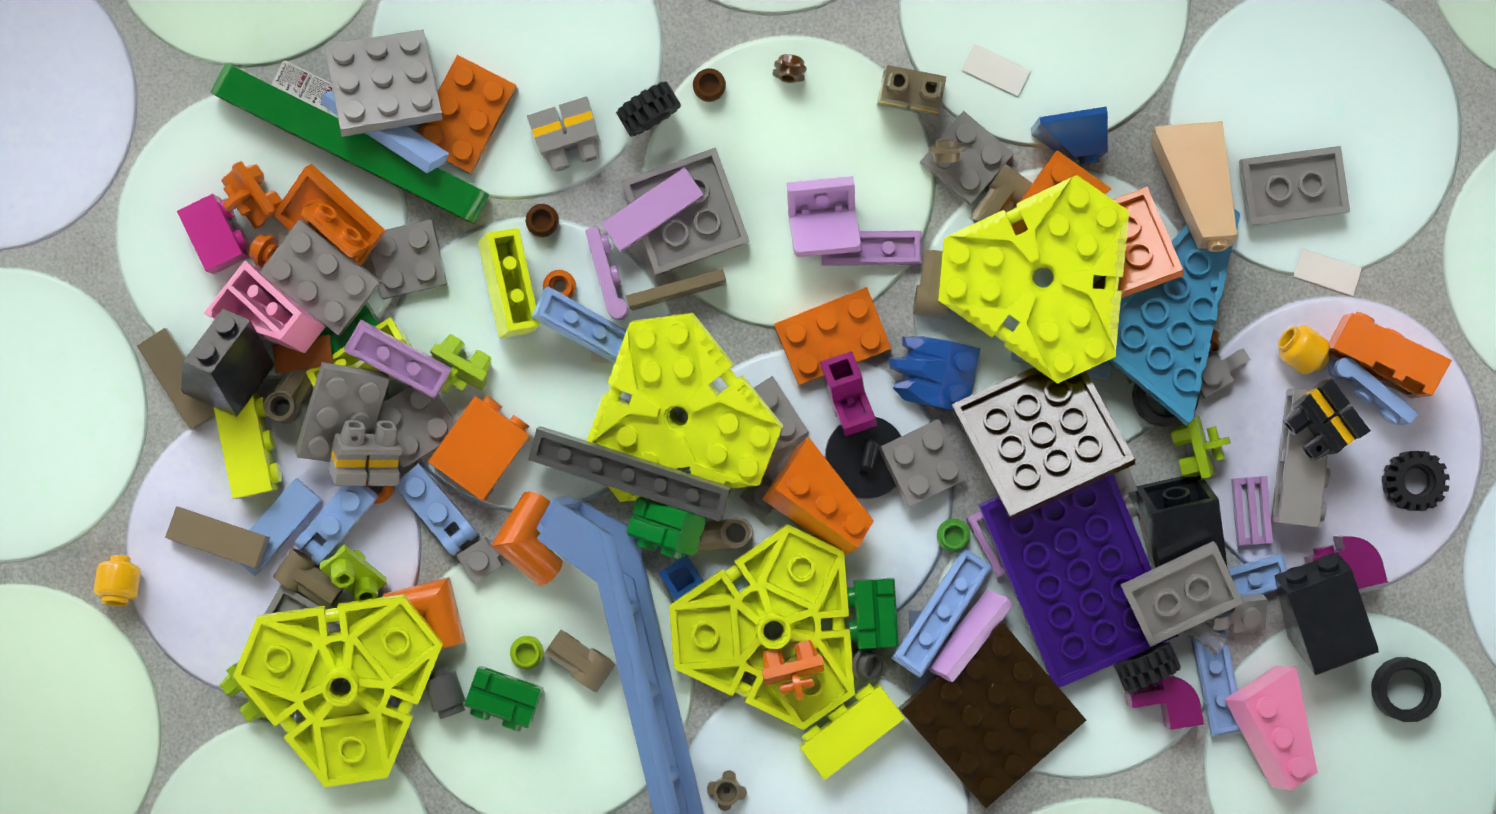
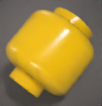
(1303, 349)
(117, 581)

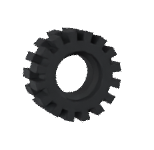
(648, 108)
(1435, 480)
(1147, 667)

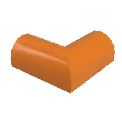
(520, 543)
(438, 607)

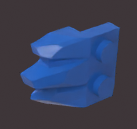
(935, 371)

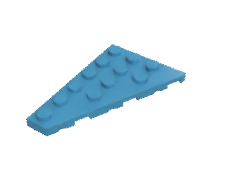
(1170, 328)

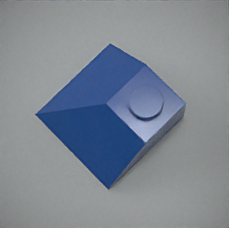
(1075, 134)

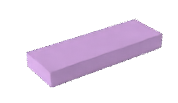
(652, 209)
(881, 249)
(397, 359)
(970, 635)

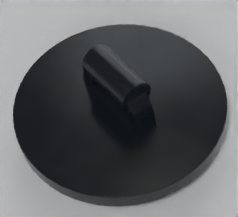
(859, 461)

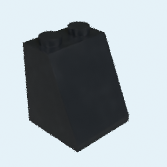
(226, 364)
(1180, 517)
(1325, 613)

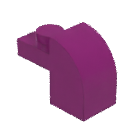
(847, 393)
(1360, 557)
(1177, 699)

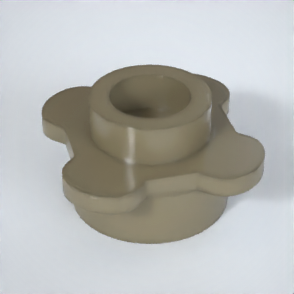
(946, 151)
(717, 790)

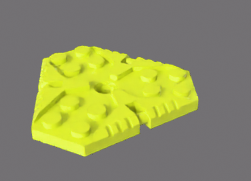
(1061, 325)
(674, 365)
(721, 629)
(380, 651)

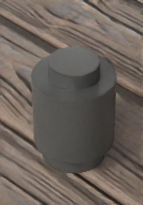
(445, 693)

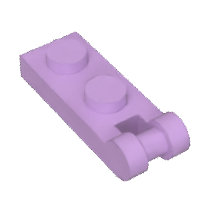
(607, 274)

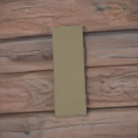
(676, 289)
(166, 362)
(217, 537)

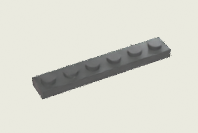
(629, 473)

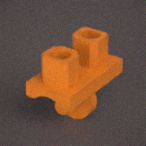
(247, 196)
(807, 664)

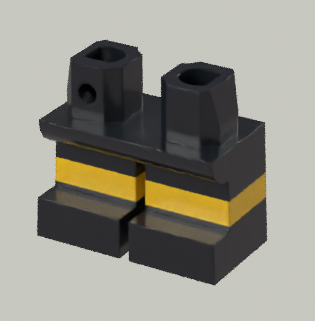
(1329, 434)

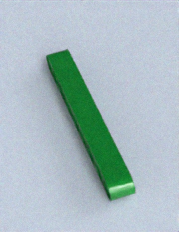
(359, 149)

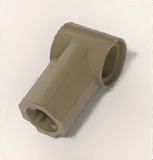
(1004, 193)
(927, 293)
(293, 387)
(716, 535)
(302, 575)
(587, 665)

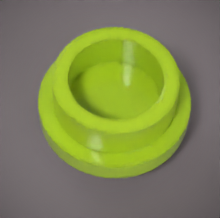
(526, 652)

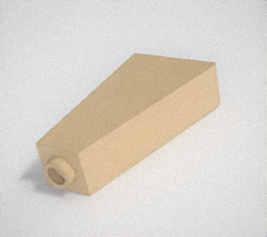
(1200, 180)

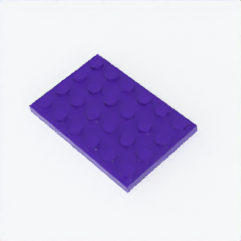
(1069, 576)

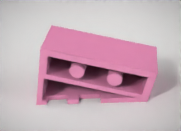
(269, 309)
(1276, 726)

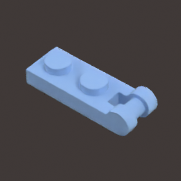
(1372, 390)
(435, 508)
(336, 520)

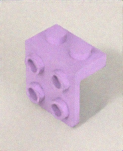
(823, 216)

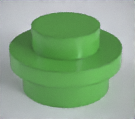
(953, 535)

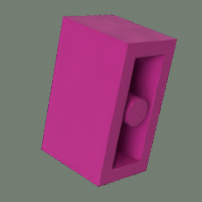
(214, 234)

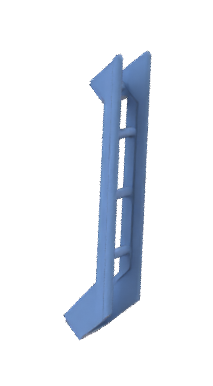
(613, 560)

